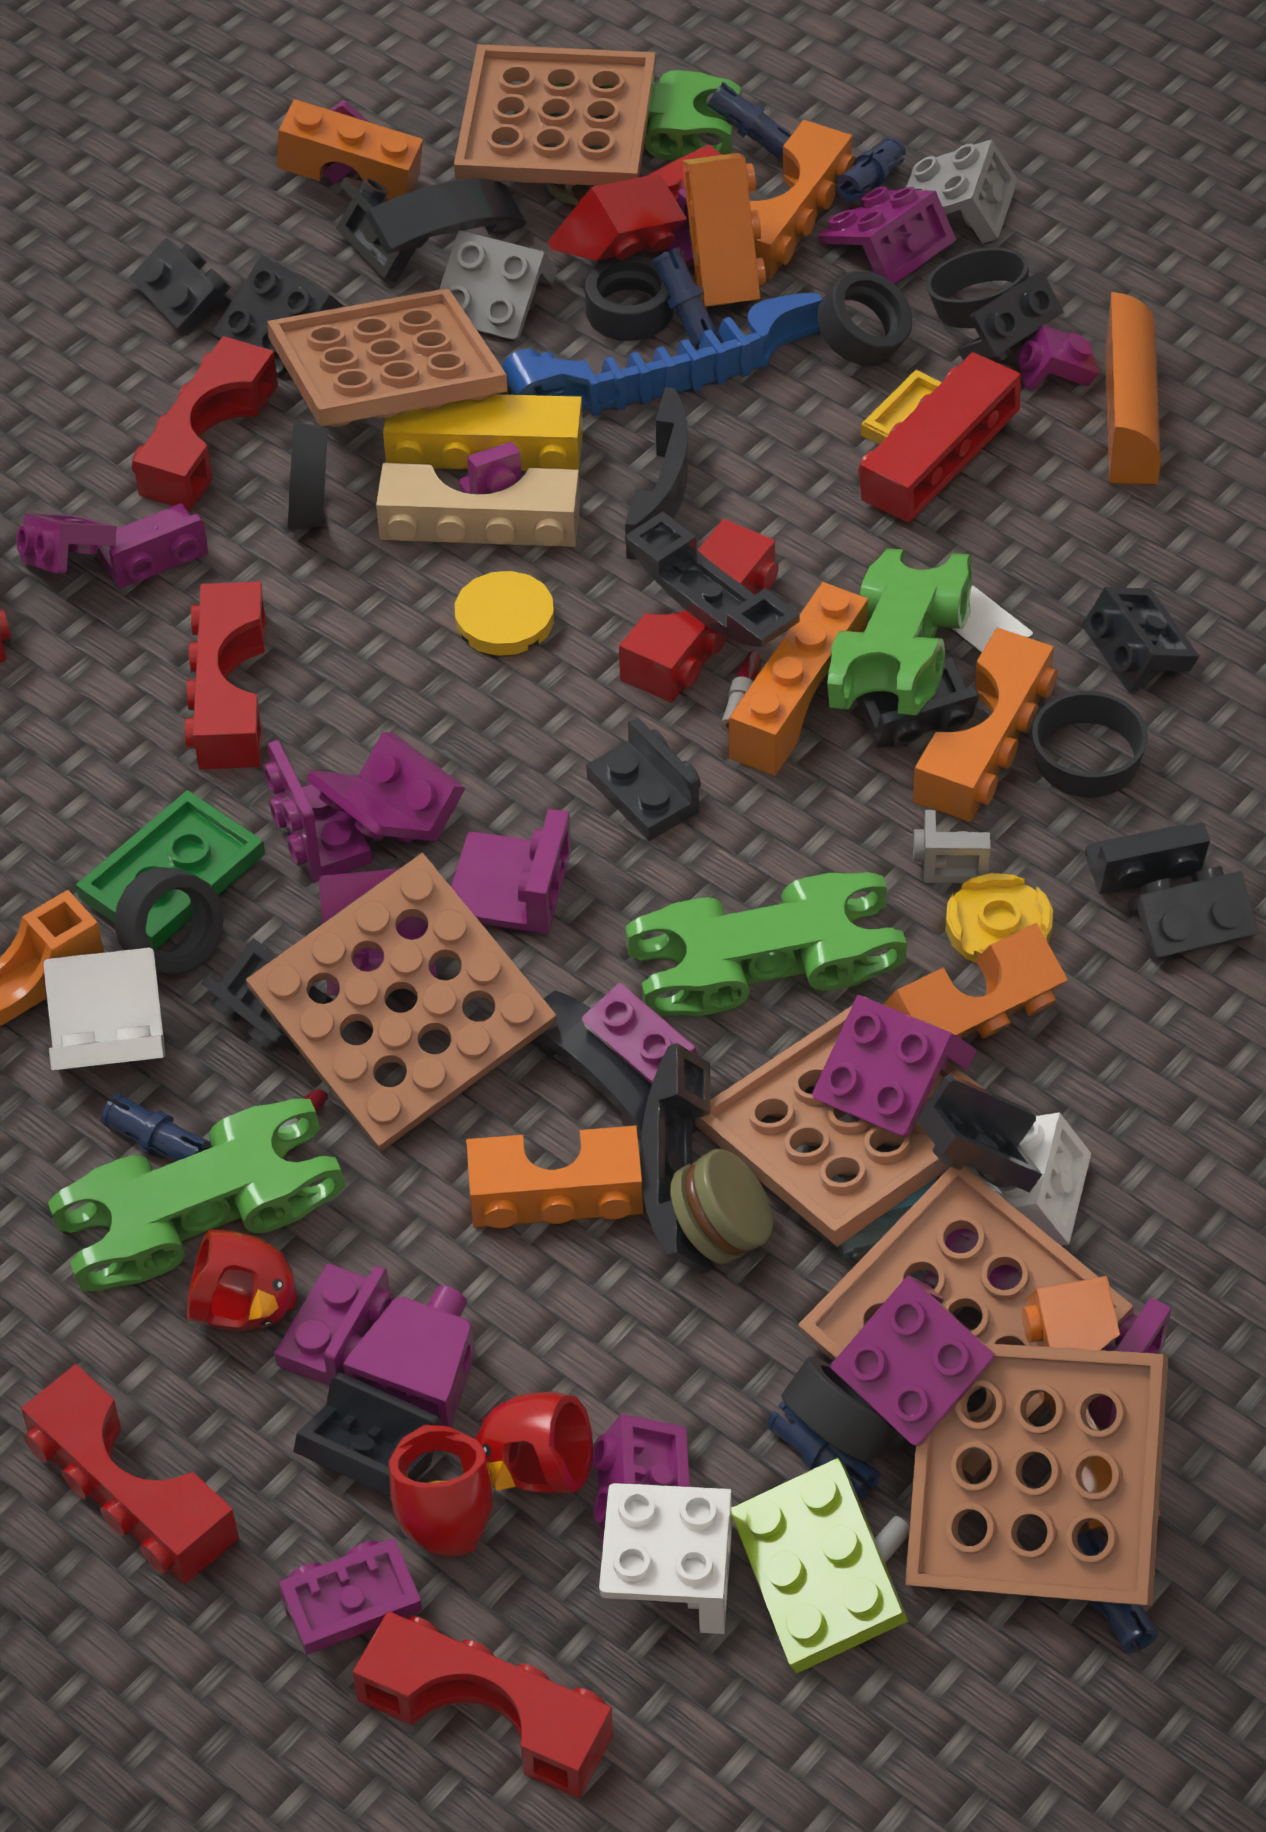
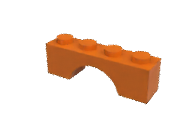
(811, 165)
(773, 709)
(963, 766)
(48, 932)
(1075, 1318)

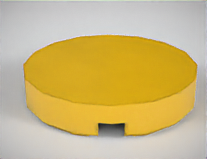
(504, 612)
(992, 909)

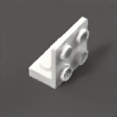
(103, 1008)
(1064, 1165)
(669, 1548)

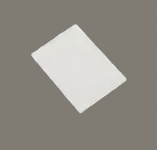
(984, 619)

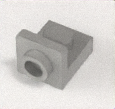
(950, 855)

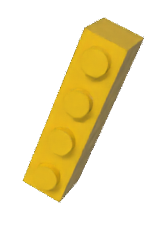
(541, 427)

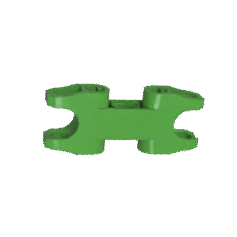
(681, 113)
(899, 643)
(729, 951)
(162, 1207)

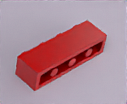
(939, 437)

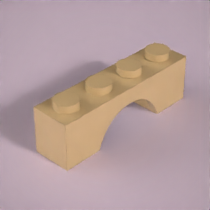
(533, 511)

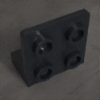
(269, 295)

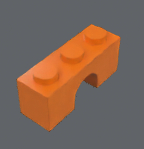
(316, 136)
(1018, 976)
(514, 1191)

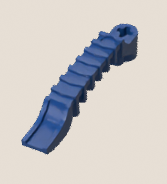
(771, 323)

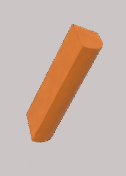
(1132, 392)

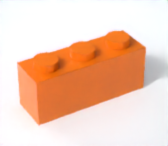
(724, 228)

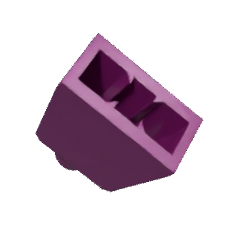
(419, 1353)

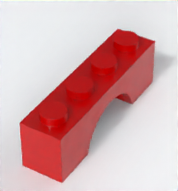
(228, 385)
(669, 649)
(225, 718)
(173, 1519)
(418, 1669)

